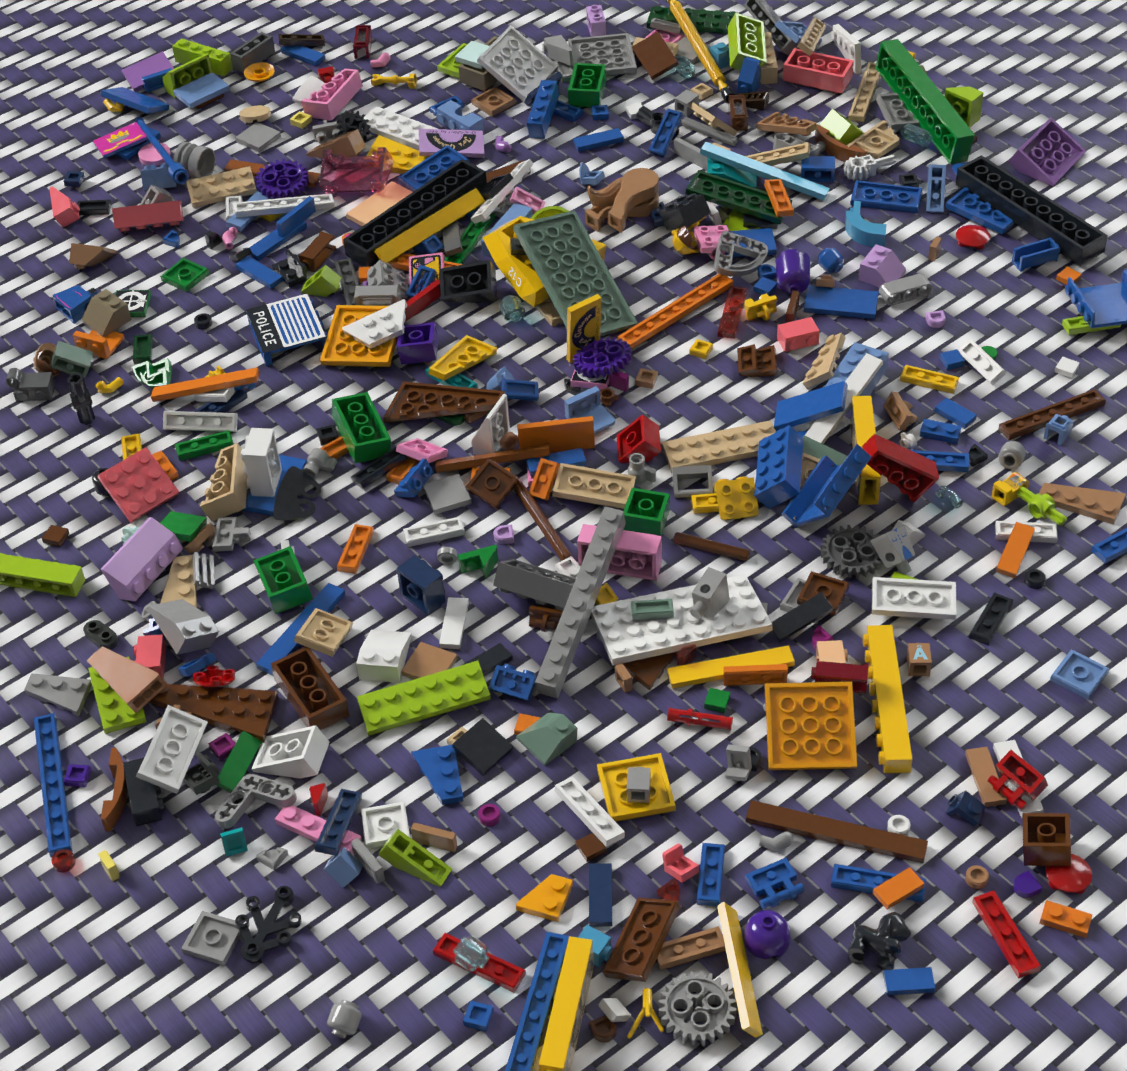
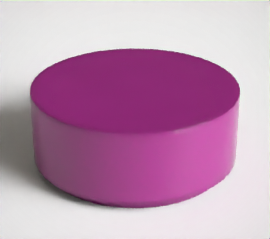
(489, 815)

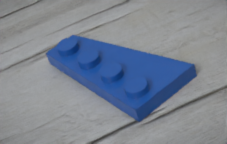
(973, 208)

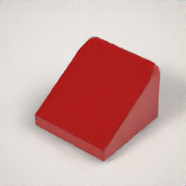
(319, 797)

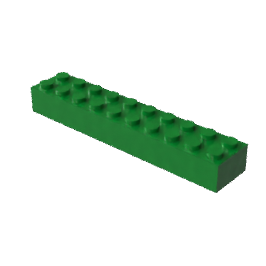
(925, 101)

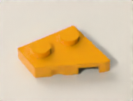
(547, 898)

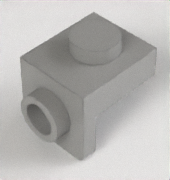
(738, 762)

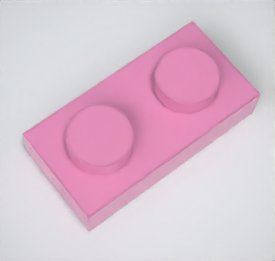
(524, 198)

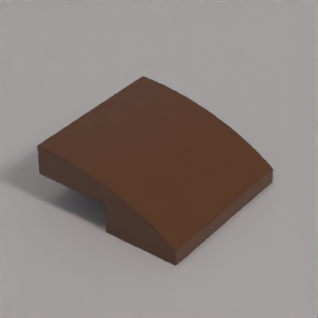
(757, 362)

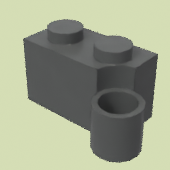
(31, 385)

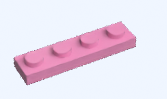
(308, 825)

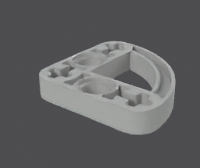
(729, 247)

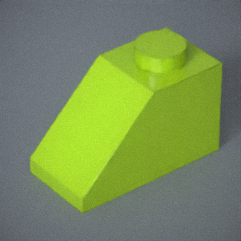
(322, 283)

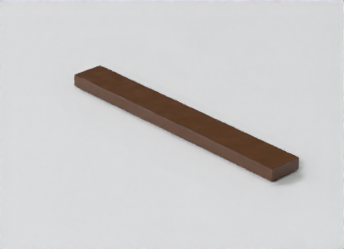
(837, 831)

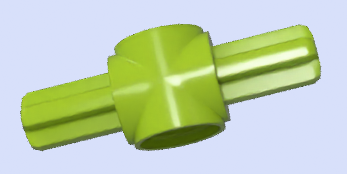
(1041, 506)

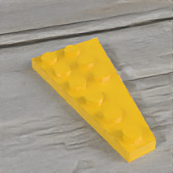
(403, 156)

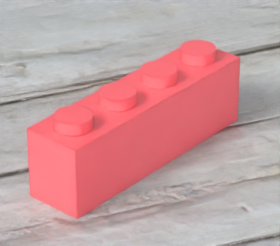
(147, 214)

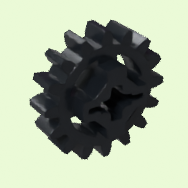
(353, 122)

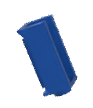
(1035, 254)

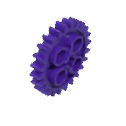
(282, 179)
(602, 357)

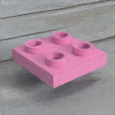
(708, 237)

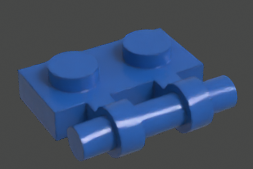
(771, 877)

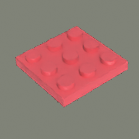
(138, 484)

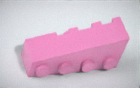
(333, 95)

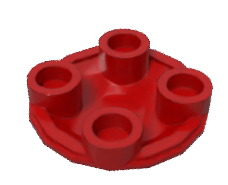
(972, 236)
(214, 677)
(1070, 878)

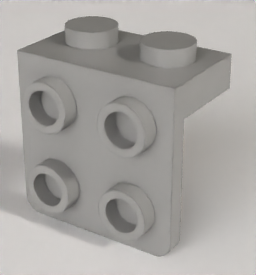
(385, 274)

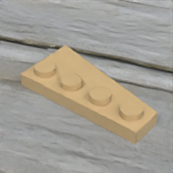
(180, 581)

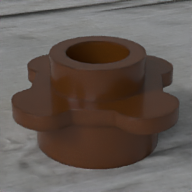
(607, 397)

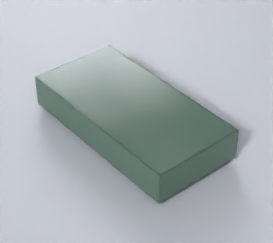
(652, 609)

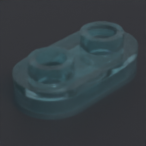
(685, 67)
(916, 135)

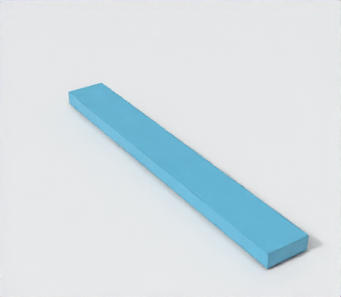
(764, 170)

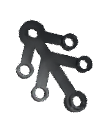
(267, 926)

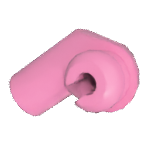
(381, 62)
(229, 236)

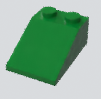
(283, 580)

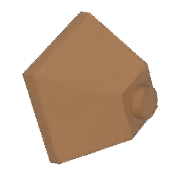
(88, 255)

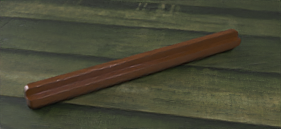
(542, 522)

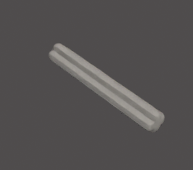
(709, 131)

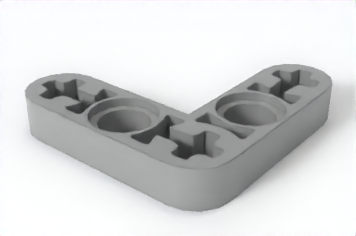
(230, 813)

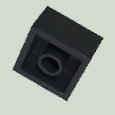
(684, 211)

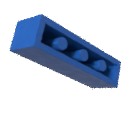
(542, 109)

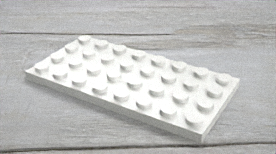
(640, 639)

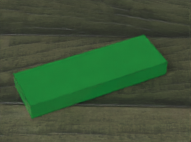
(203, 445)
(238, 761)

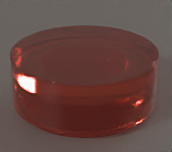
(63, 860)

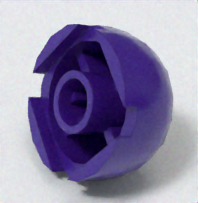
(767, 934)

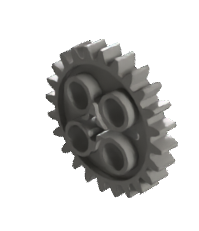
(680, 997)

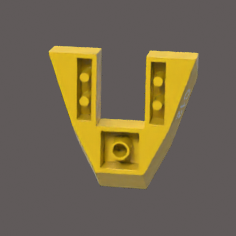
(518, 268)

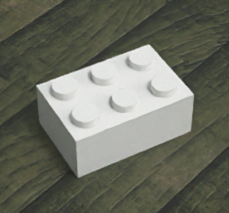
(261, 462)

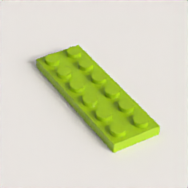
(423, 698)

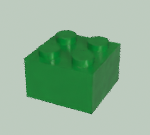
(646, 511)

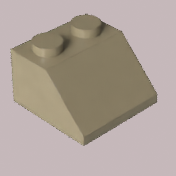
(106, 313)

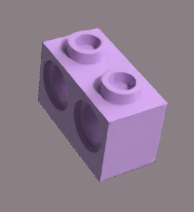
(596, 20)

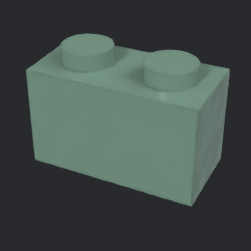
(71, 359)

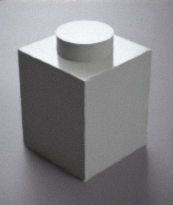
(684, 101)
(638, 784)

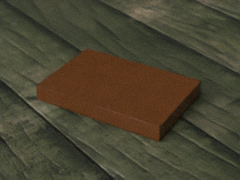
(655, 55)

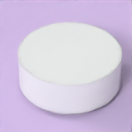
(899, 824)

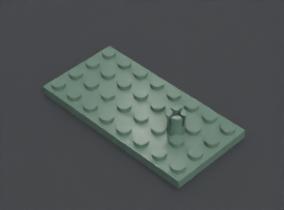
(573, 268)

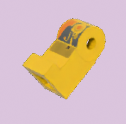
(1009, 488)

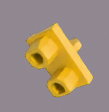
(762, 308)

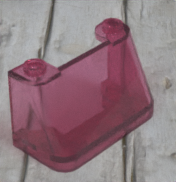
(355, 173)

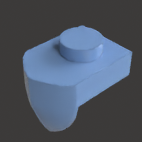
(590, 177)
(495, 382)

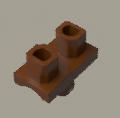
(544, 617)

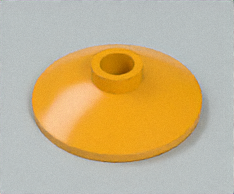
(259, 71)

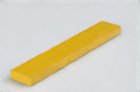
(713, 669)
(739, 970)

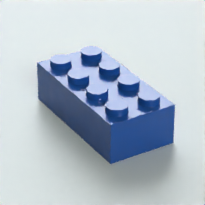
(779, 467)

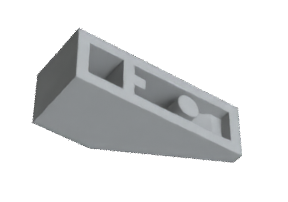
(558, 49)

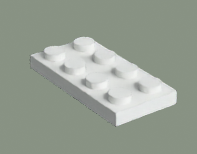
(914, 598)
(172, 749)

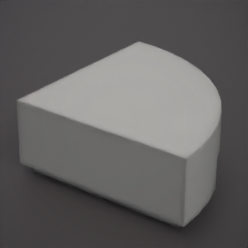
(273, 857)

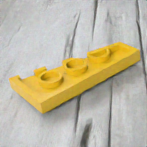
(461, 357)

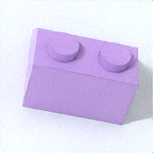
(880, 267)

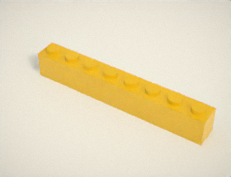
(888, 699)

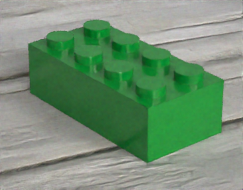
(360, 427)

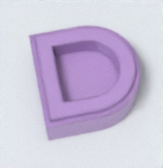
(935, 319)
(504, 534)

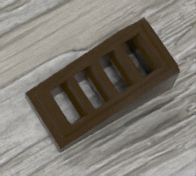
(756, 100)

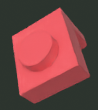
(678, 865)

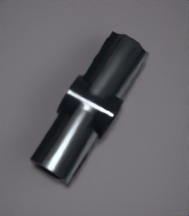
(652, 119)
(81, 398)

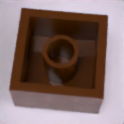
(1046, 839)

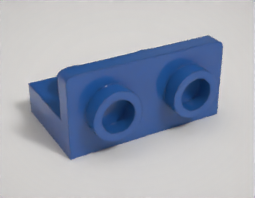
(414, 480)
(513, 682)

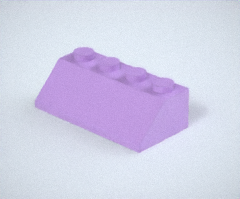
(141, 560)

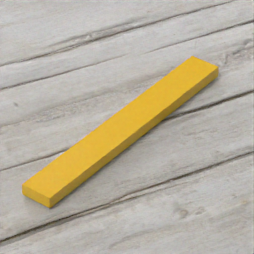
(429, 226)

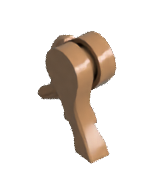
(625, 197)

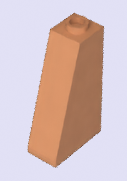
(128, 679)

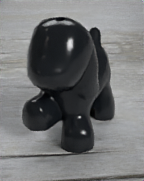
(882, 941)

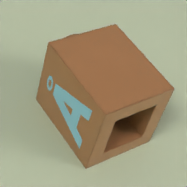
(919, 659)

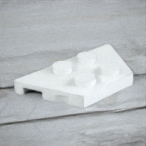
(379, 326)

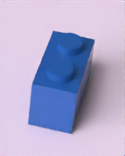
(818, 168)

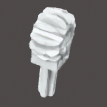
(864, 167)

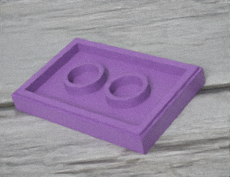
(145, 67)

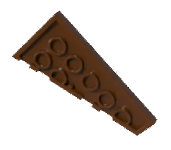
(434, 400)
(223, 707)

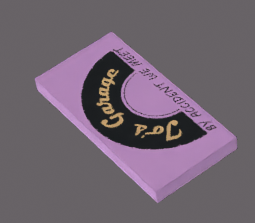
(466, 142)

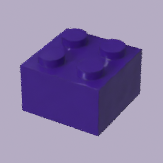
(418, 343)

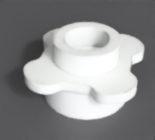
(908, 441)

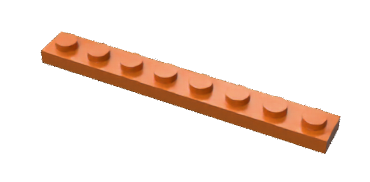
(676, 310)

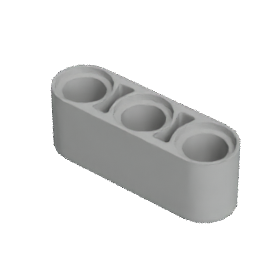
(905, 289)

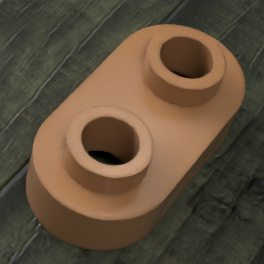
(205, 534)

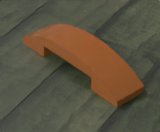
(836, 148)
(114, 808)

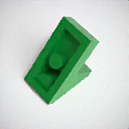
(482, 559)

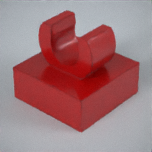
(326, 74)

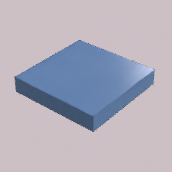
(1079, 674)

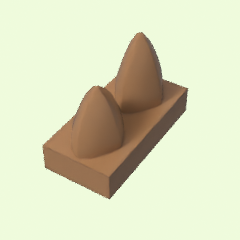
(899, 411)

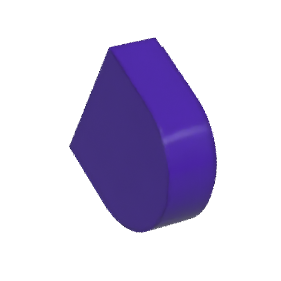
(1026, 885)

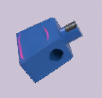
(73, 302)

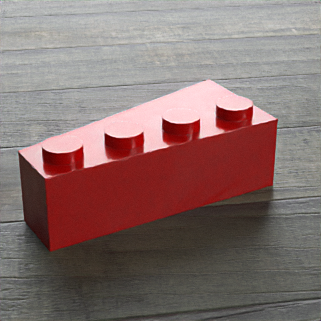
(901, 466)

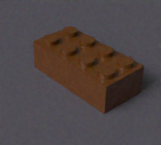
(310, 689)

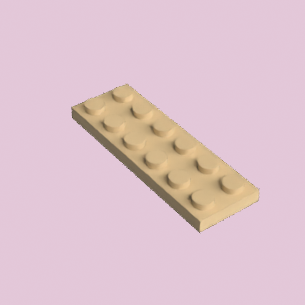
(717, 446)

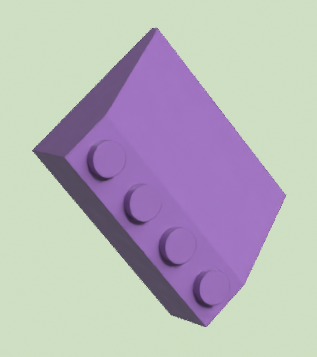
(1047, 153)

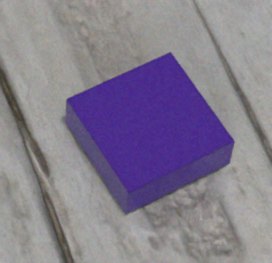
(77, 775)

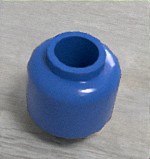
(831, 260)

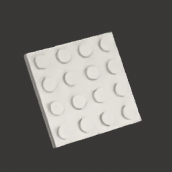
(516, 63)

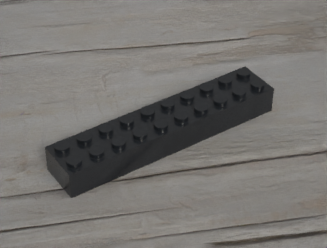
(412, 209)
(1032, 210)

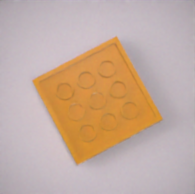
(345, 350)
(810, 726)

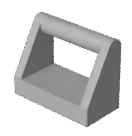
(691, 472)

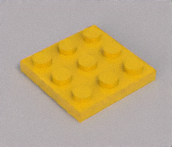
(614, 788)

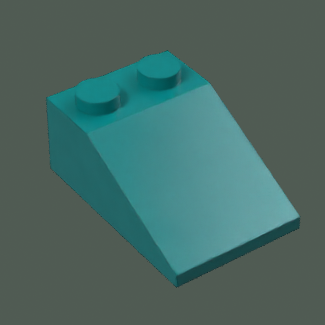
(731, 173)

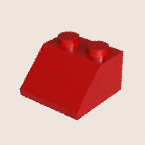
(639, 437)

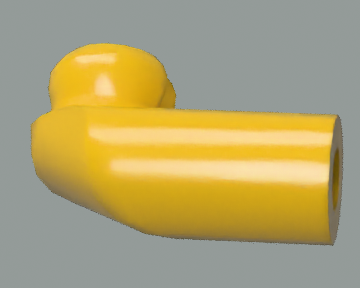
(109, 388)

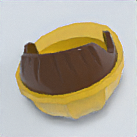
(684, 242)

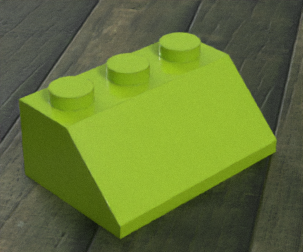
(187, 73)

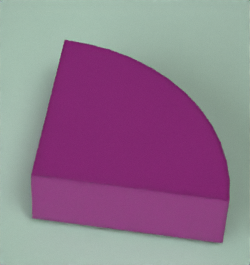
(820, 635)

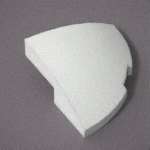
(310, 85)

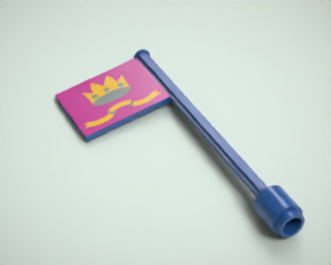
(135, 134)

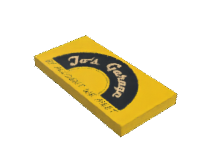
(583, 324)

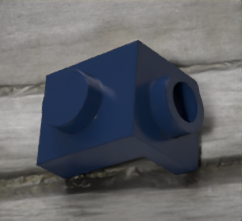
(967, 807)

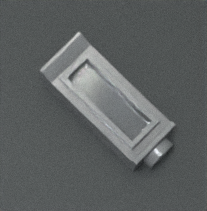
(377, 295)

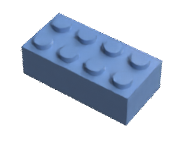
(850, 362)

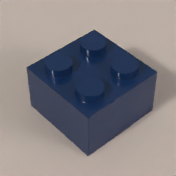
(421, 584)

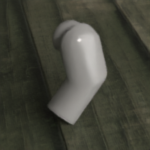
(778, 843)

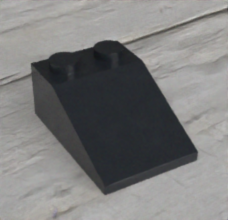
(469, 283)

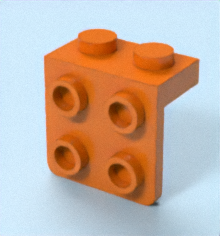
(99, 345)

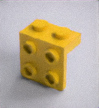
(736, 498)

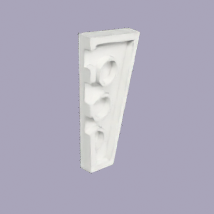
(848, 46)

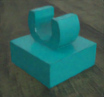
(234, 842)

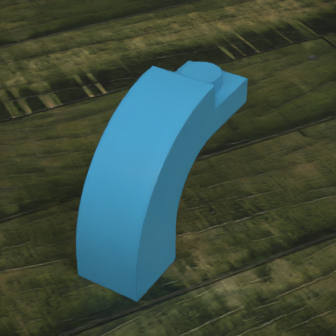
(862, 231)

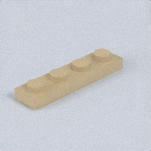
(783, 155)

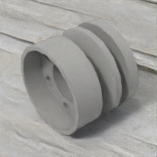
(196, 159)

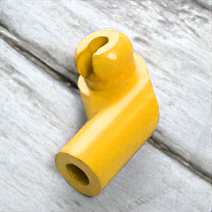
(113, 107)

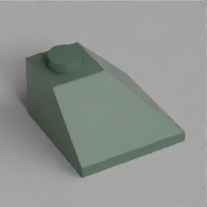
(549, 737)

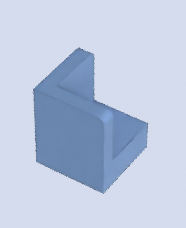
(343, 867)

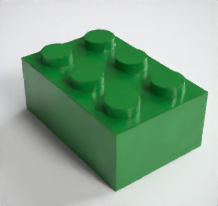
(587, 85)

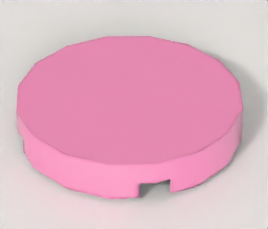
(149, 155)

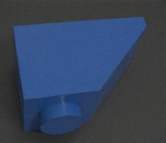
(749, 76)

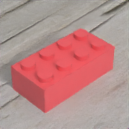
(818, 70)

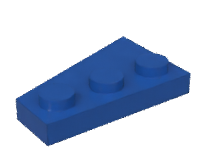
(441, 771)

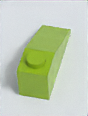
(414, 859)

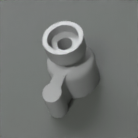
(319, 460)
(638, 469)

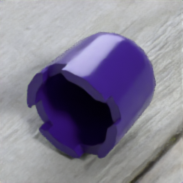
(793, 271)

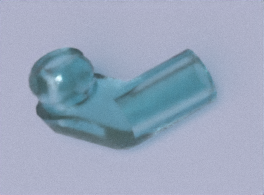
(950, 494)

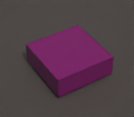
(619, 381)
(222, 746)

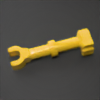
(411, 80)

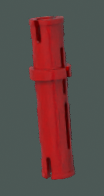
(674, 715)

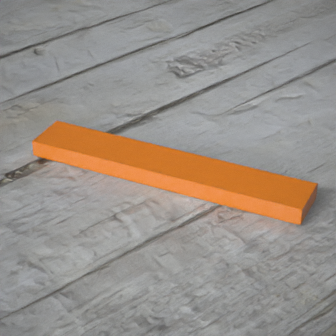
(205, 384)

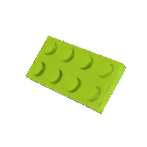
(113, 710)

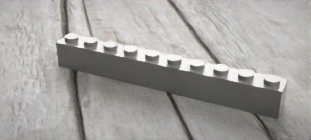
(580, 603)

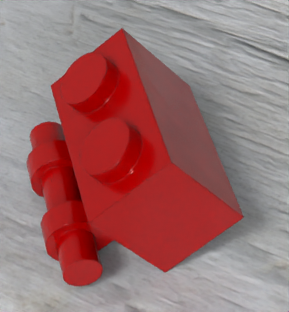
(1022, 776)

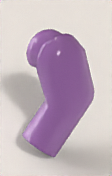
(501, 145)

